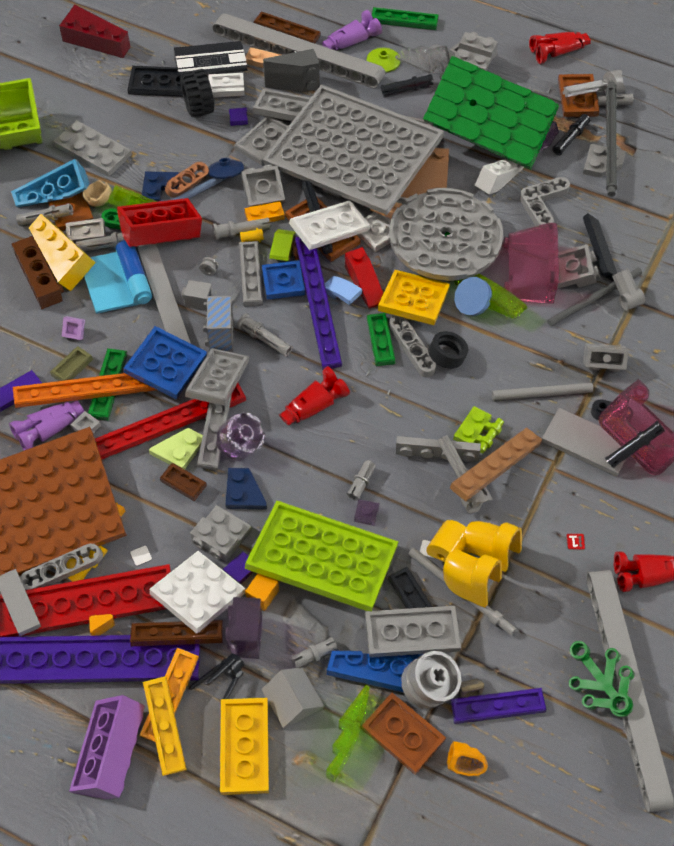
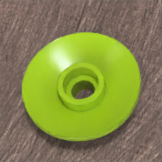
(385, 58)

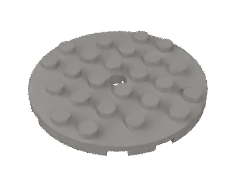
(422, 247)

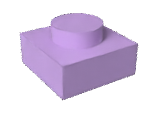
(73, 328)

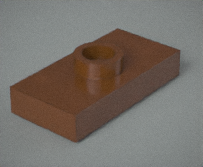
(183, 481)

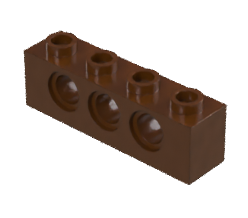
(37, 272)

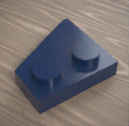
(243, 491)

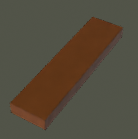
(287, 27)
(174, 634)

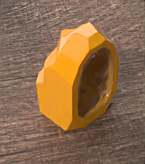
(466, 760)

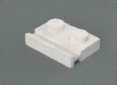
(227, 84)

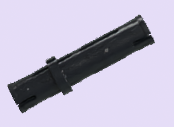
(414, 83)
(575, 130)
(639, 441)

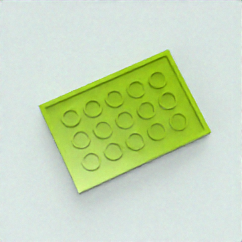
(322, 556)

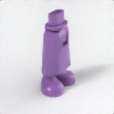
(354, 32)
(45, 423)

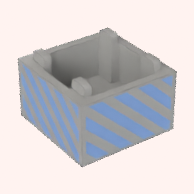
(219, 323)

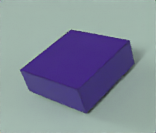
(238, 116)

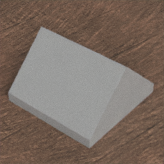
(292, 696)

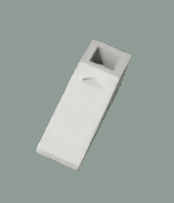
(497, 175)

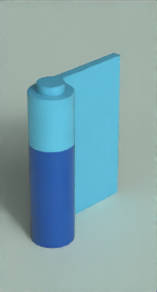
(117, 280)

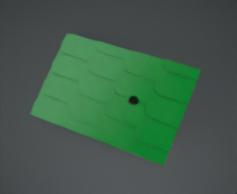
(491, 112)

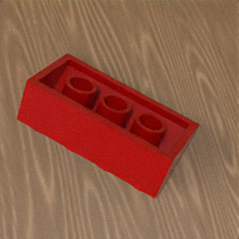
(159, 222)

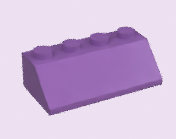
(107, 748)

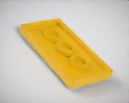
(244, 746)

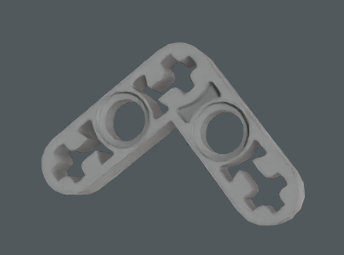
(556, 187)

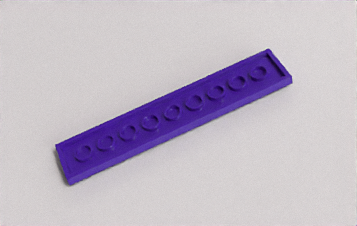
(85, 659)

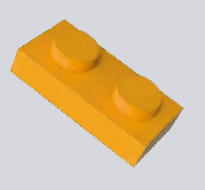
(271, 210)

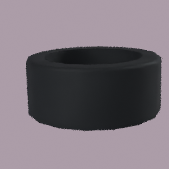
(444, 359)

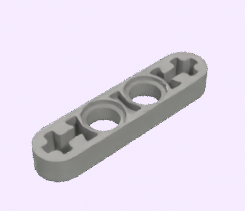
(409, 346)
(61, 569)

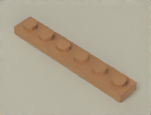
(495, 464)

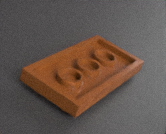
(339, 247)

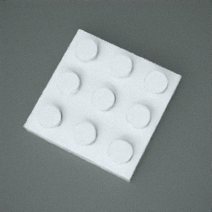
(197, 591)

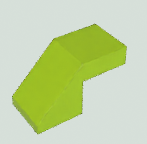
(282, 245)

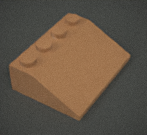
(431, 175)

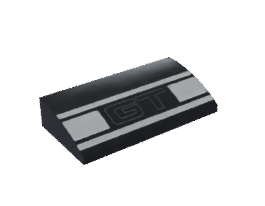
(211, 58)

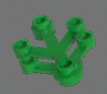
(604, 681)

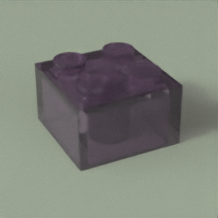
(245, 627)

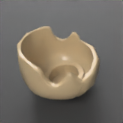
(97, 193)

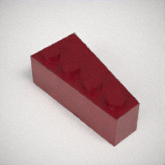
(94, 33)

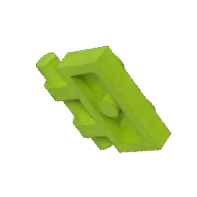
(474, 425)

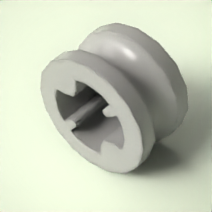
(209, 266)

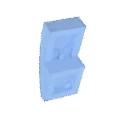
(342, 289)

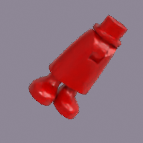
(557, 44)
(315, 398)
(651, 570)

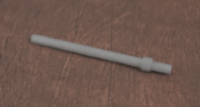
(495, 617)

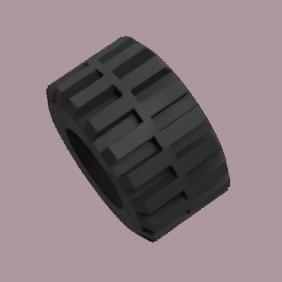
(197, 92)

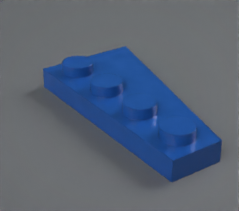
(375, 671)

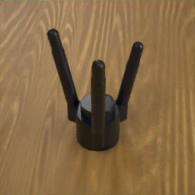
(229, 666)

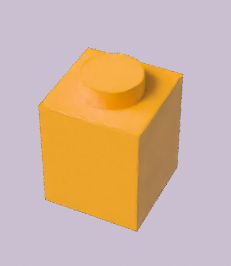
(263, 588)

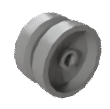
(431, 680)

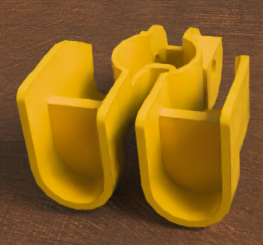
(467, 574)

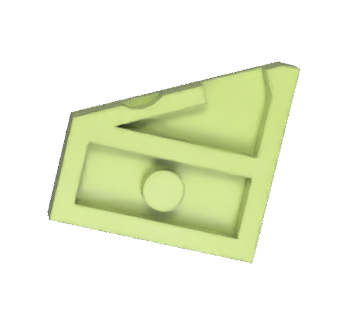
(179, 448)

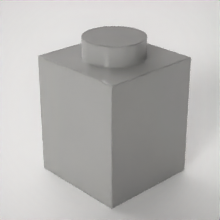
(196, 294)

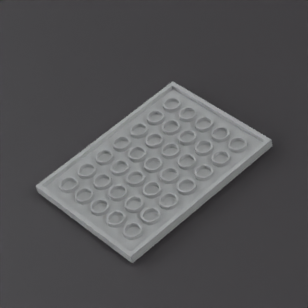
(354, 148)

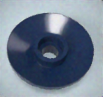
(225, 168)

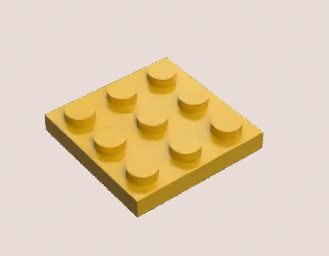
(414, 297)

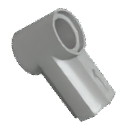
(630, 295)

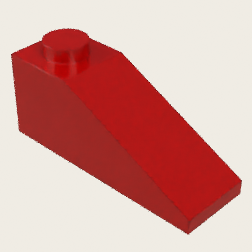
(363, 275)

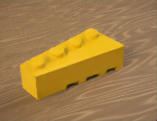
(63, 256)

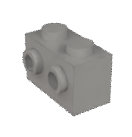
(605, 356)

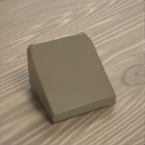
(471, 688)

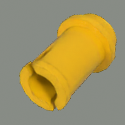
(251, 236)

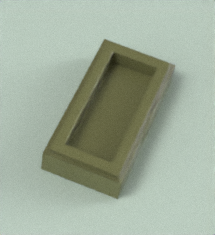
(71, 365)

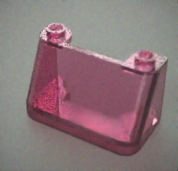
(533, 263)
(630, 415)

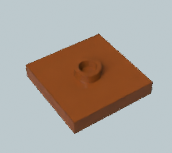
(81, 210)

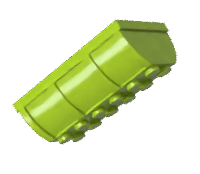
(18, 115)

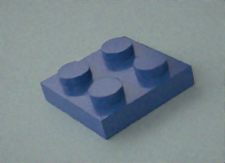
(283, 280)

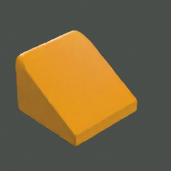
(100, 624)

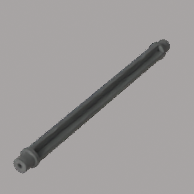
(611, 161)

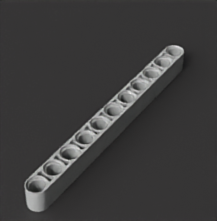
(281, 43)
(638, 724)

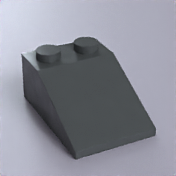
(292, 71)

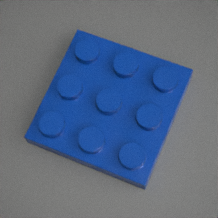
(165, 362)

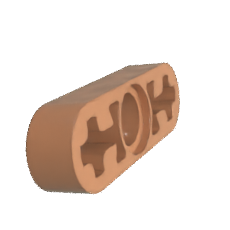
(184, 186)

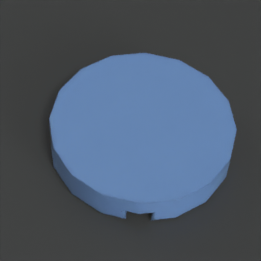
(473, 296)

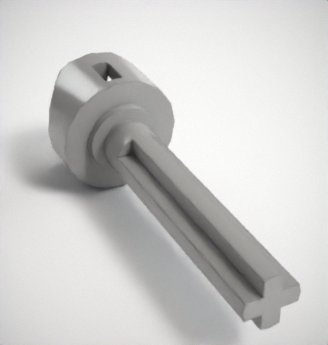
(599, 85)
(474, 503)

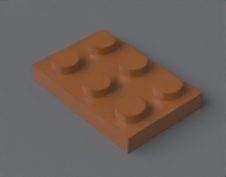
(579, 104)
(403, 733)

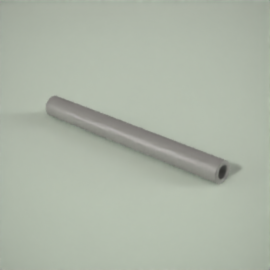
(542, 391)

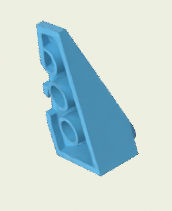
(52, 186)

